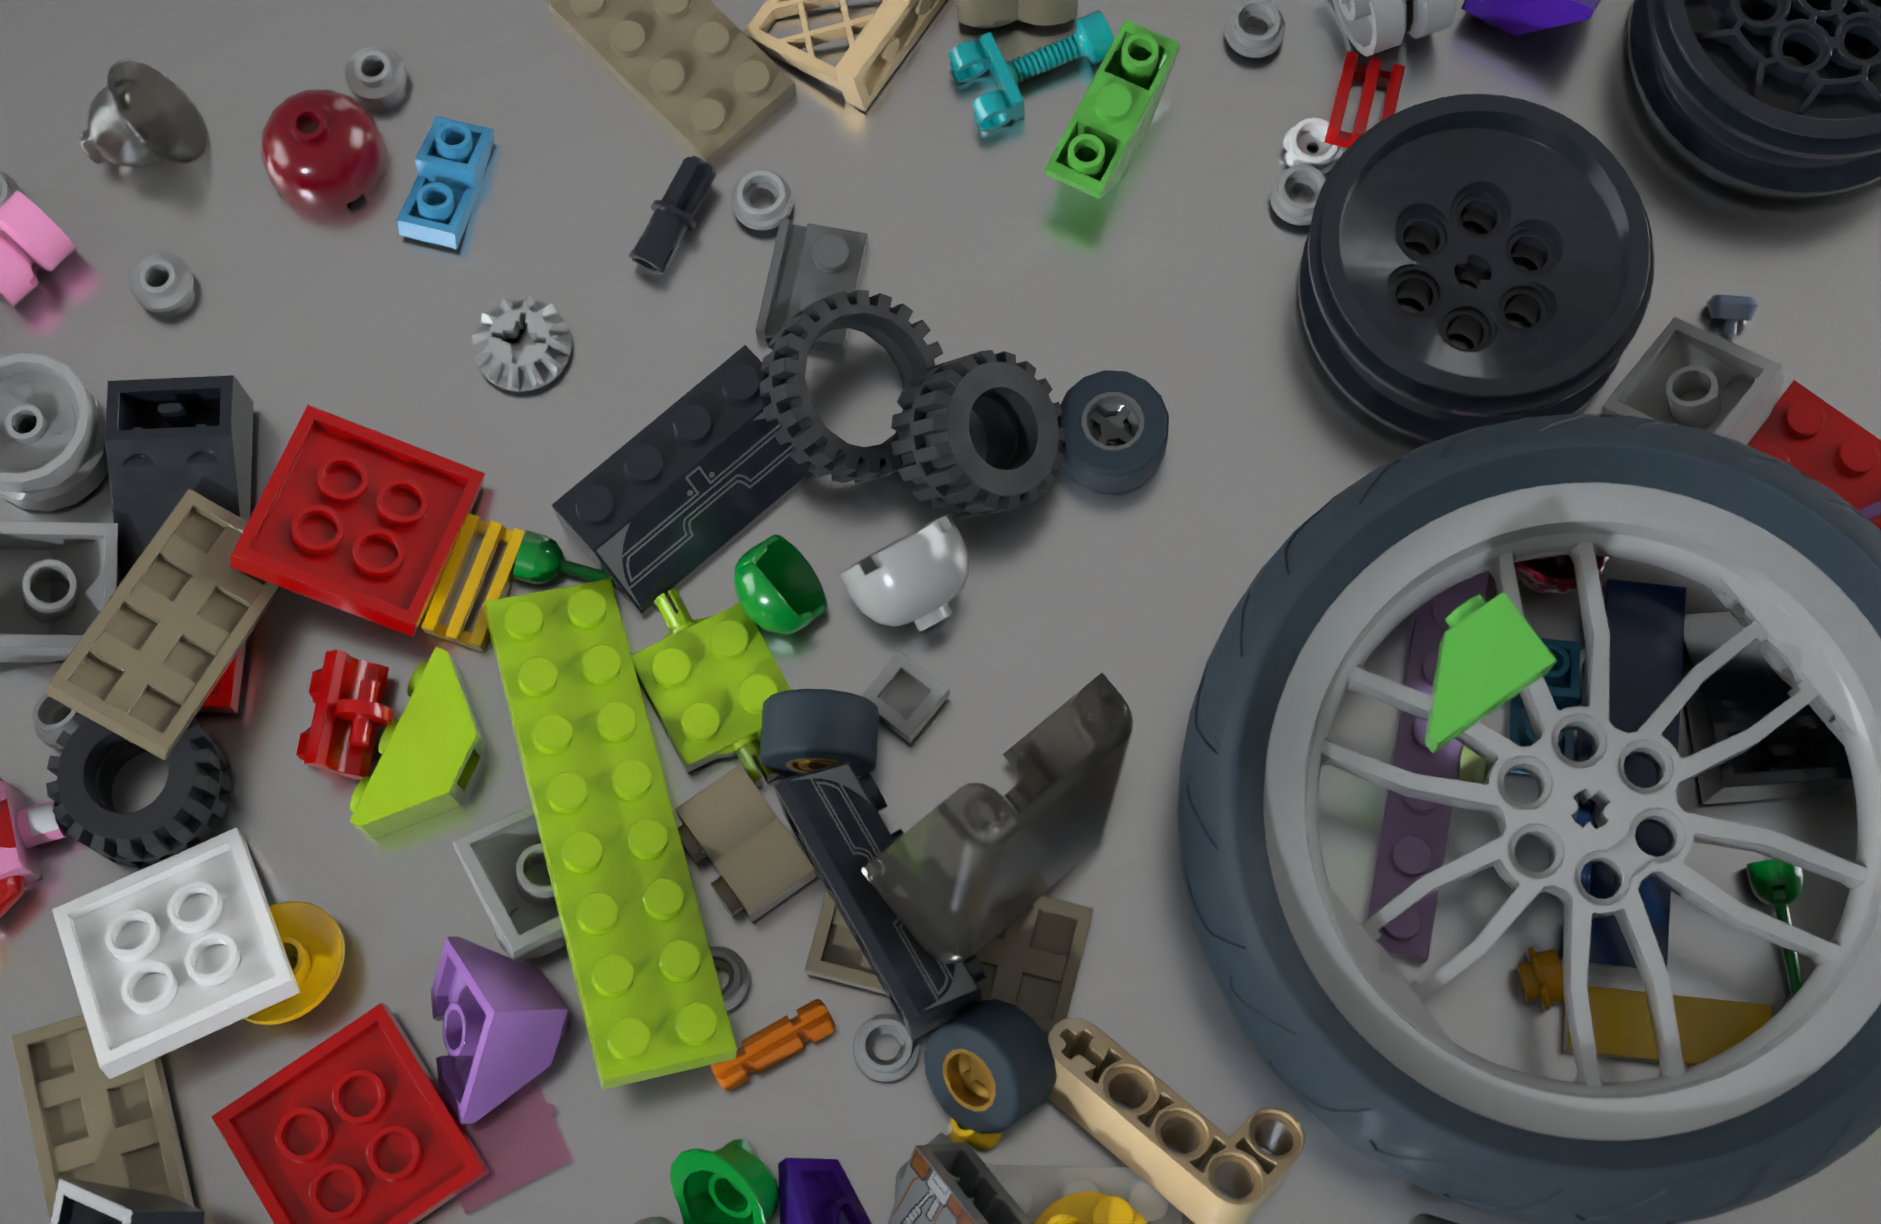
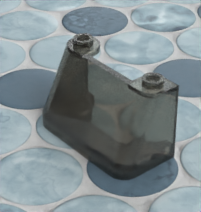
(981, 863)

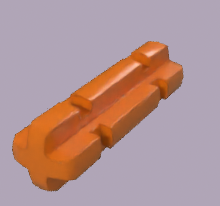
(775, 1044)

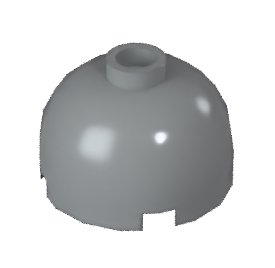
(911, 577)

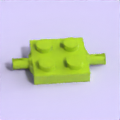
(710, 685)

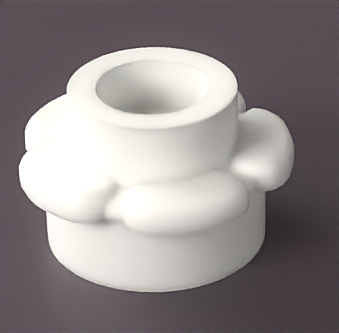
(1306, 133)

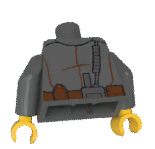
(954, 1186)

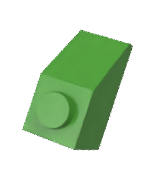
(1481, 666)

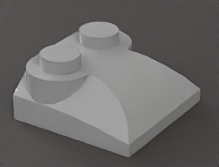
(1700, 384)
(514, 884)

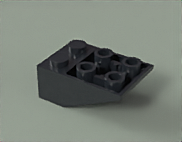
(171, 440)
(1789, 762)

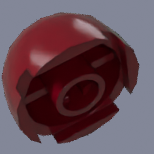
(322, 151)

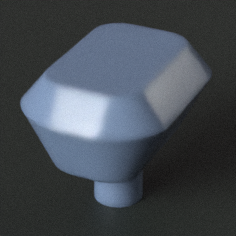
(1731, 309)

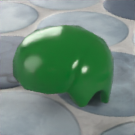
(778, 586)

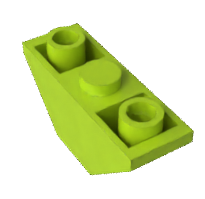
(425, 753)

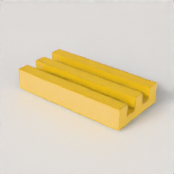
(453, 573)

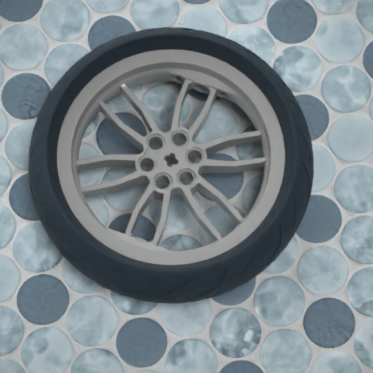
(1329, 999)

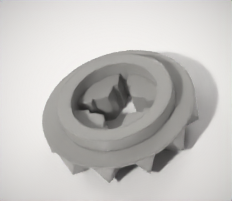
(538, 362)

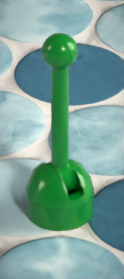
(542, 559)
(1779, 885)

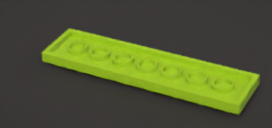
(609, 835)

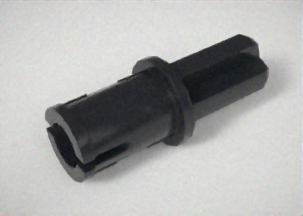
(673, 215)

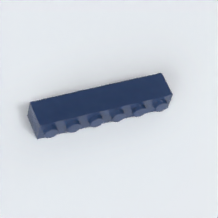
(1644, 669)

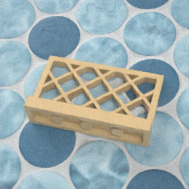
(871, 57)

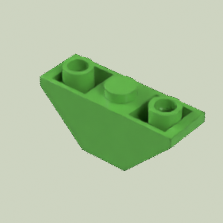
(1114, 111)

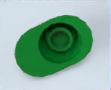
(724, 1186)

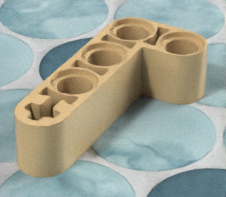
(1162, 1116)

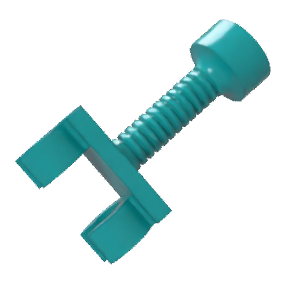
(1000, 106)

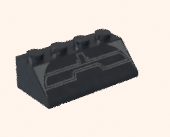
(683, 485)
(841, 834)

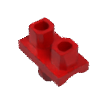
(345, 715)

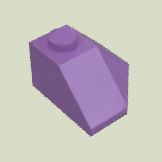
(496, 1026)

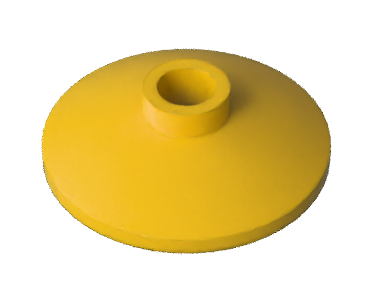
(317, 952)

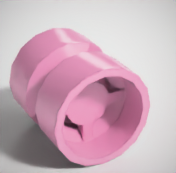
(26, 245)

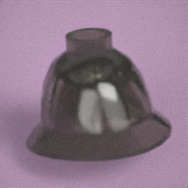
(142, 119)

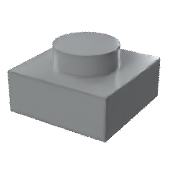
(906, 696)

